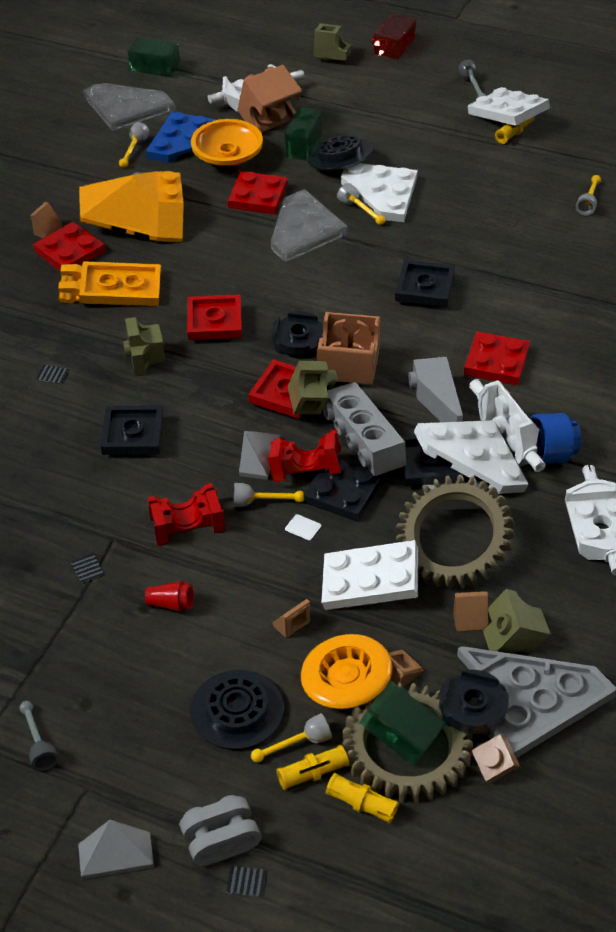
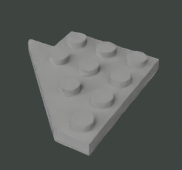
(541, 694)

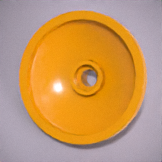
(226, 142)

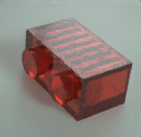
(394, 36)

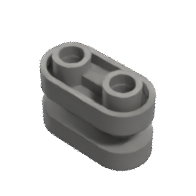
(220, 830)

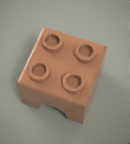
(266, 98)
(350, 346)

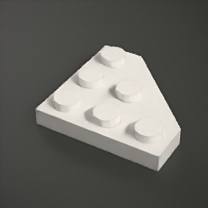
(382, 188)
(474, 450)

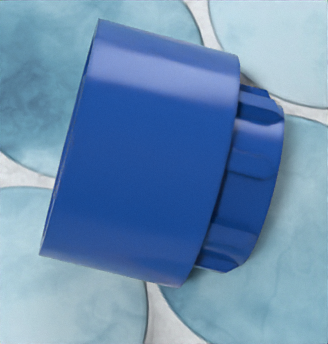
(557, 437)

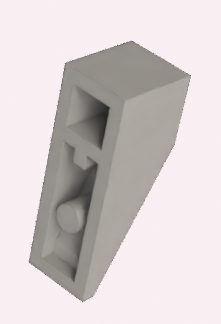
(436, 388)

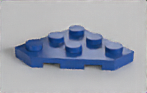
(175, 137)

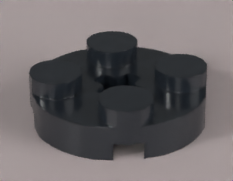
(286, 338)
(468, 718)

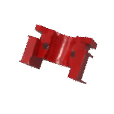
(289, 459)
(197, 512)

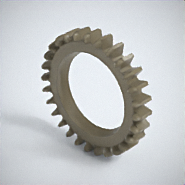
(489, 501)
(455, 765)

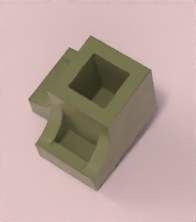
(330, 44)
(143, 345)
(310, 386)
(515, 625)

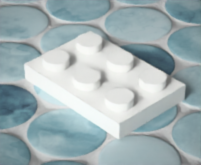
(508, 106)
(370, 575)

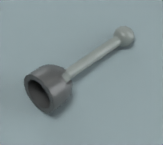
(470, 74)
(42, 754)

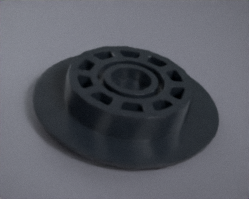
(340, 153)
(236, 699)

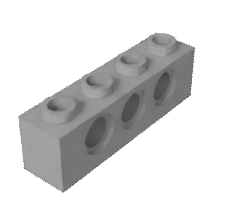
(365, 429)

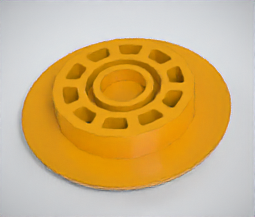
(347, 679)

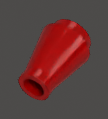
(172, 596)

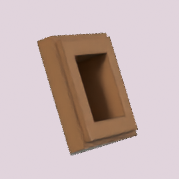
(45, 221)
(471, 611)
(293, 619)
(404, 668)

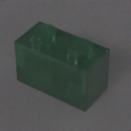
(153, 56)
(303, 133)
(402, 723)

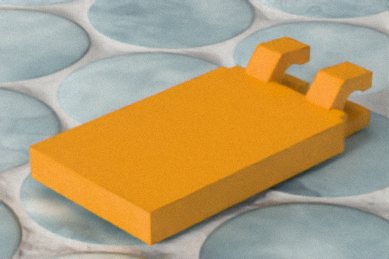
(110, 283)

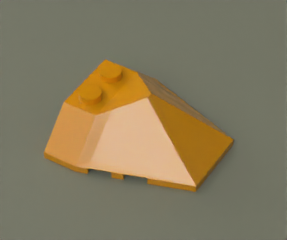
(138, 203)

